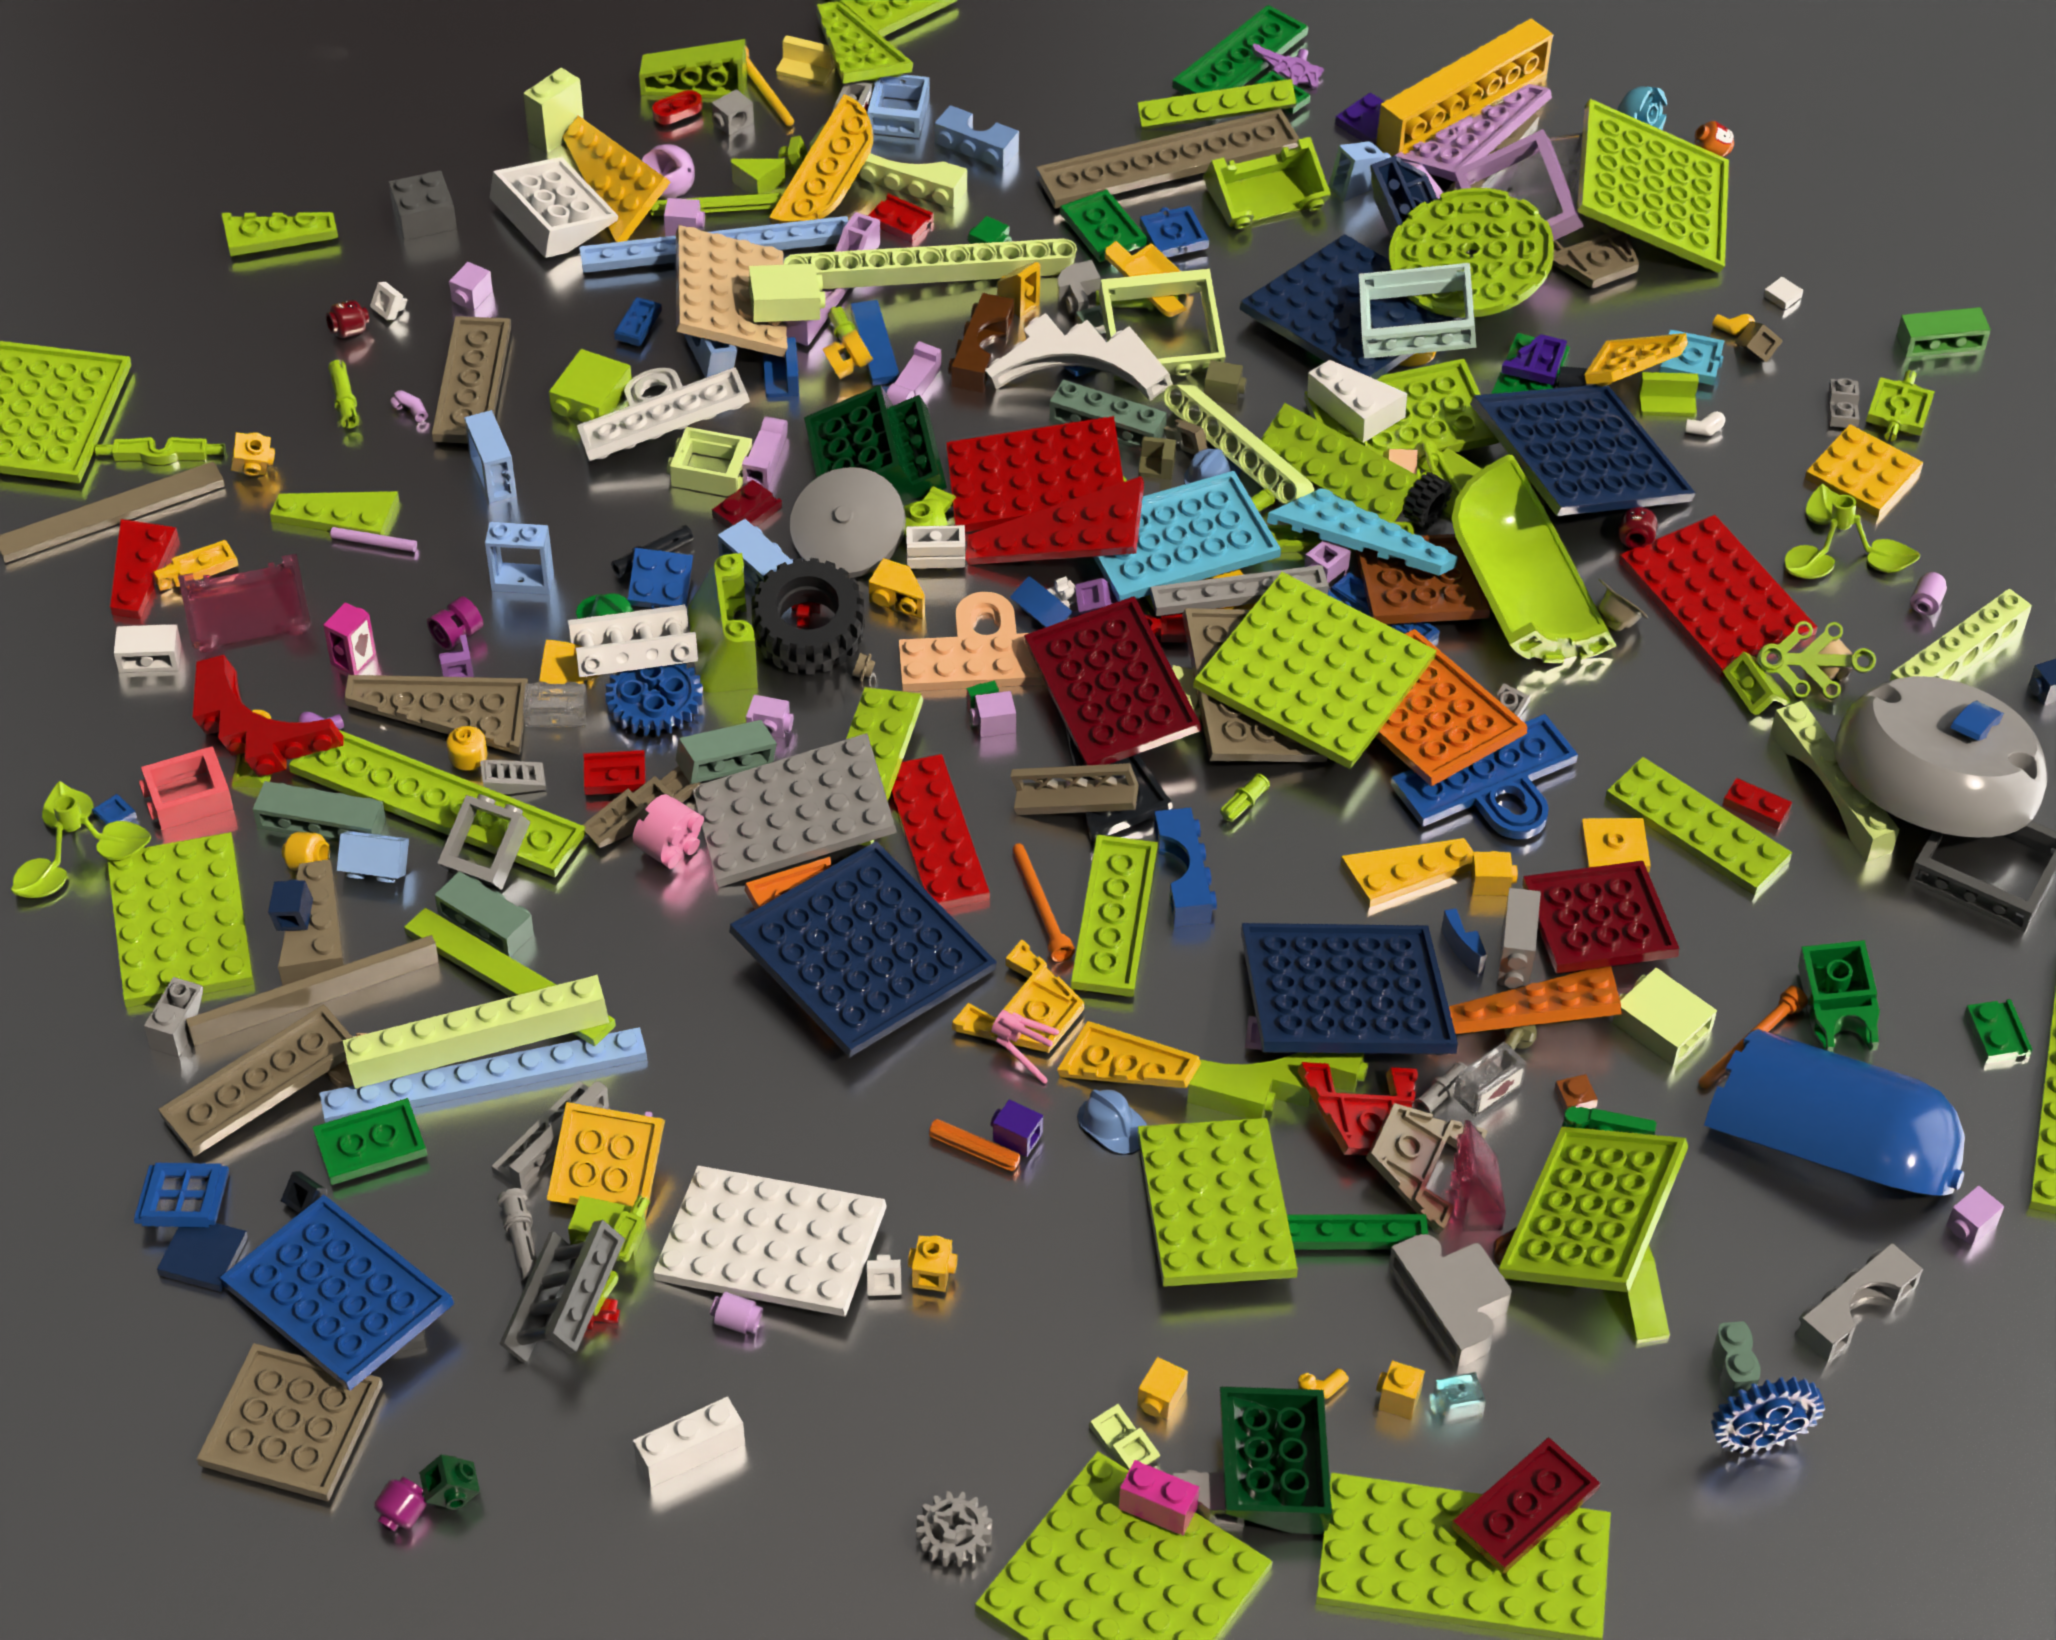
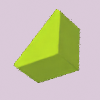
(758, 175)

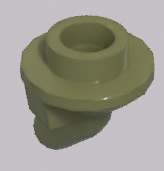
(1521, 1037)

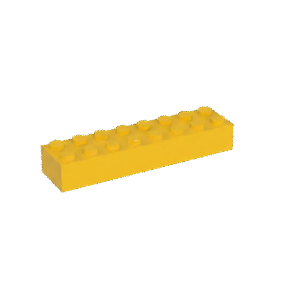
(1464, 87)

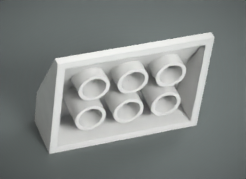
(550, 205)

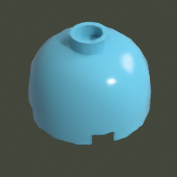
(1645, 105)

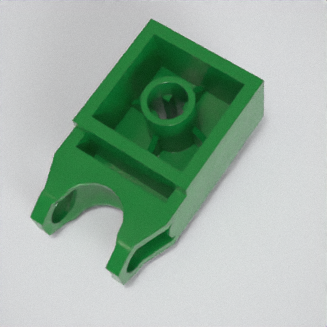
(1840, 991)

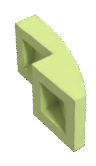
(1122, 1438)

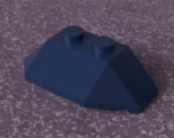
(1399, 190)

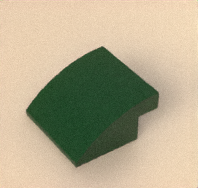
(880, 438)

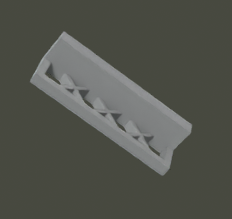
(542, 1151)

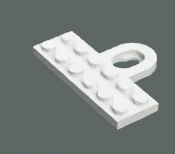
(663, 413)

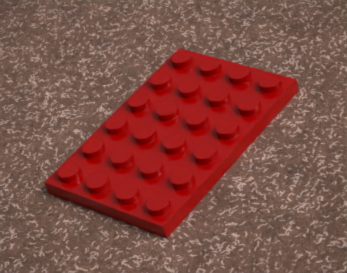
(1030, 470)
(1715, 592)

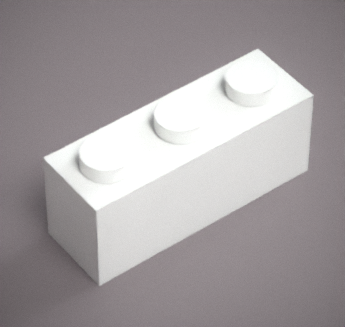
(689, 1442)

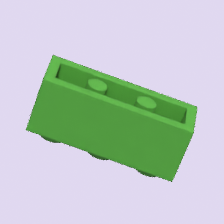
(1943, 332)

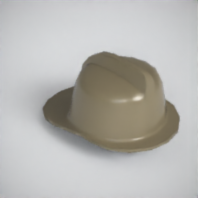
(1617, 611)

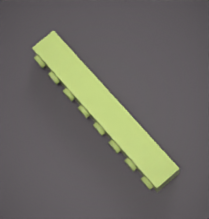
(475, 1031)

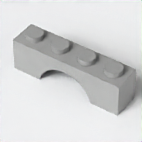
(1885, 1277)

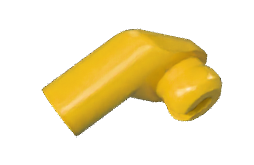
(1733, 326)
(1330, 1384)

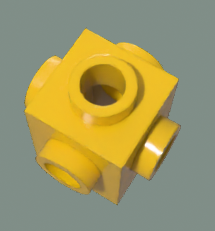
(251, 454)
(932, 1263)

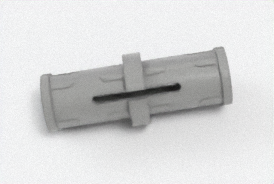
(1440, 1090)

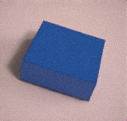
(114, 810)

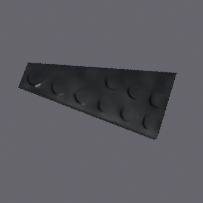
(1149, 798)

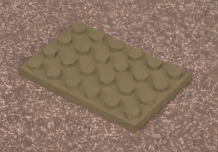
(1227, 731)

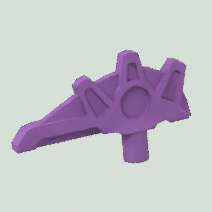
(1291, 67)

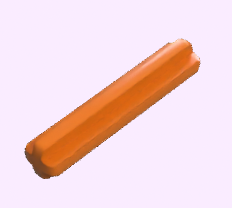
(974, 1145)

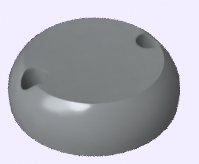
(1913, 765)

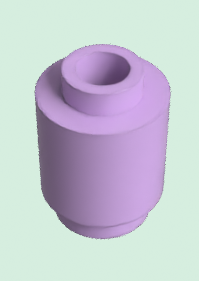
(1928, 593)
(736, 1313)

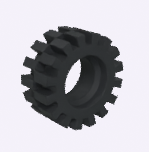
(1427, 500)

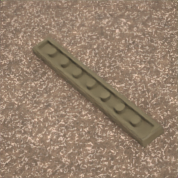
(110, 511)
(312, 990)

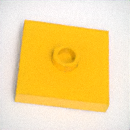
(1614, 841)

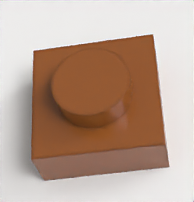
(1576, 1092)

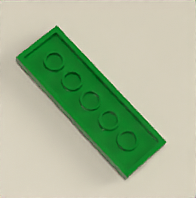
(1232, 60)

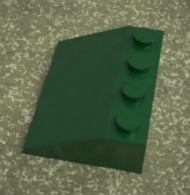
(1276, 1457)

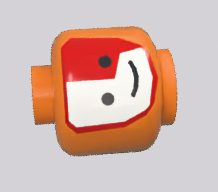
(1714, 138)

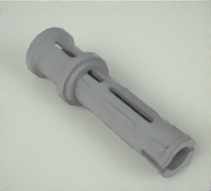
(518, 1225)

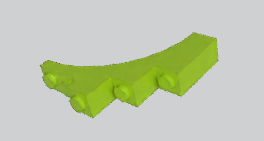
(1252, 1088)

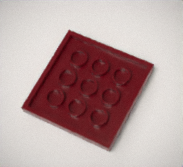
(1601, 917)

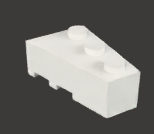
(1355, 399)

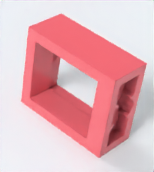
(189, 807)

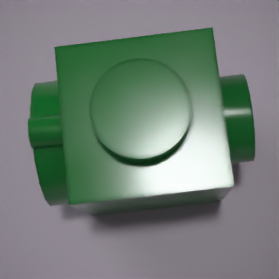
(989, 231)

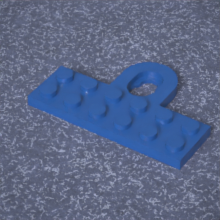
(1501, 772)

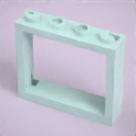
(1418, 337)

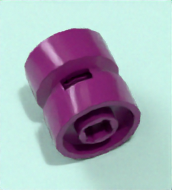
(458, 619)

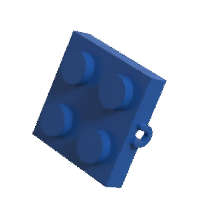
(1175, 232)
(659, 578)

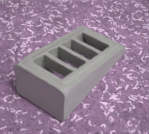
(495, 770)

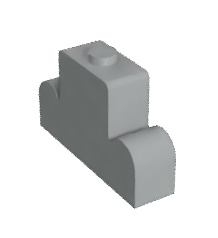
(1453, 1293)

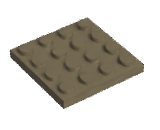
(288, 1424)

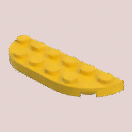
(828, 166)

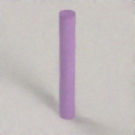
(373, 539)

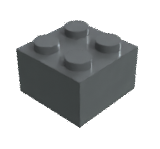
(422, 205)

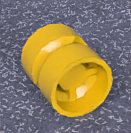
(855, 347)

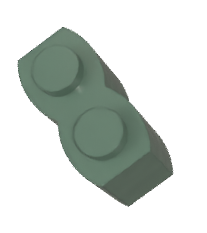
(1735, 1359)

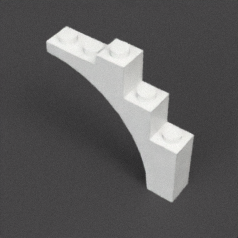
(1083, 346)

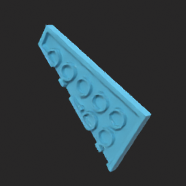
(1355, 528)

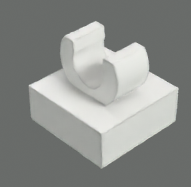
(387, 301)
(1065, 592)
(883, 1276)

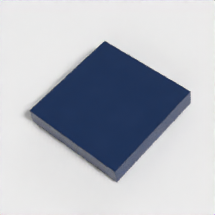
(202, 1254)

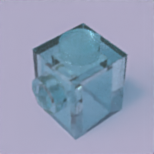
(1458, 1399)

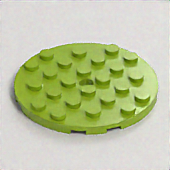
(1510, 240)

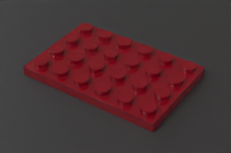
(1112, 683)

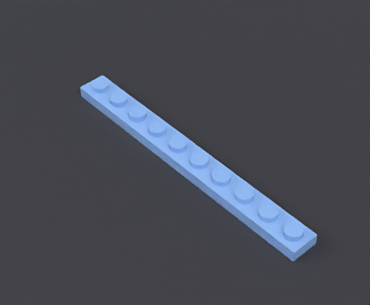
(663, 249)
(489, 1074)

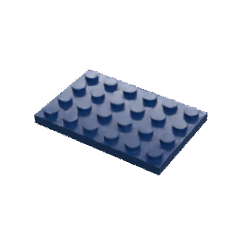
(337, 1291)

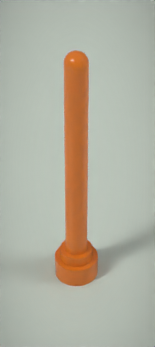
(1060, 945)
(1790, 1002)

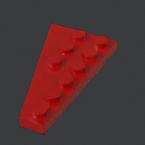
(1082, 527)

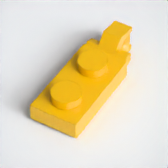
(200, 562)

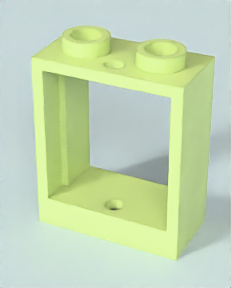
(709, 444)

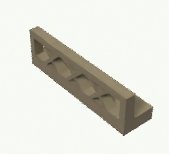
(1075, 793)

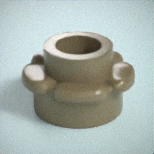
(863, 666)

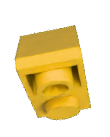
(897, 588)

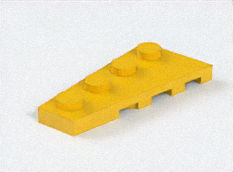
(1402, 870)
(1120, 1057)

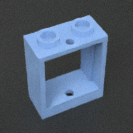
(899, 121)
(490, 456)
(505, 576)

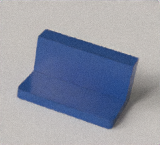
(782, 372)

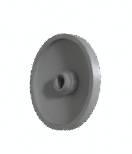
(848, 520)

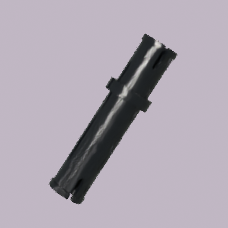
(680, 537)

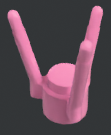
(1011, 1026)

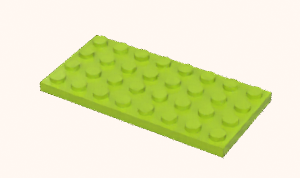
(1399, 1556)

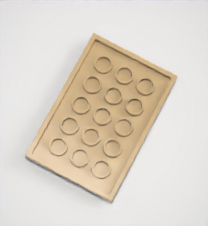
(715, 290)

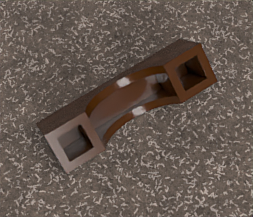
(989, 320)

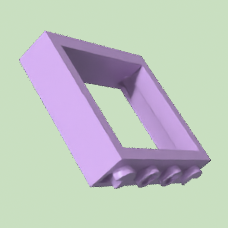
(1516, 152)

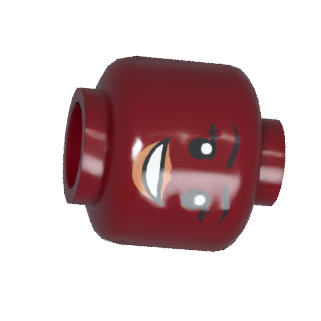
(347, 319)
(1638, 527)

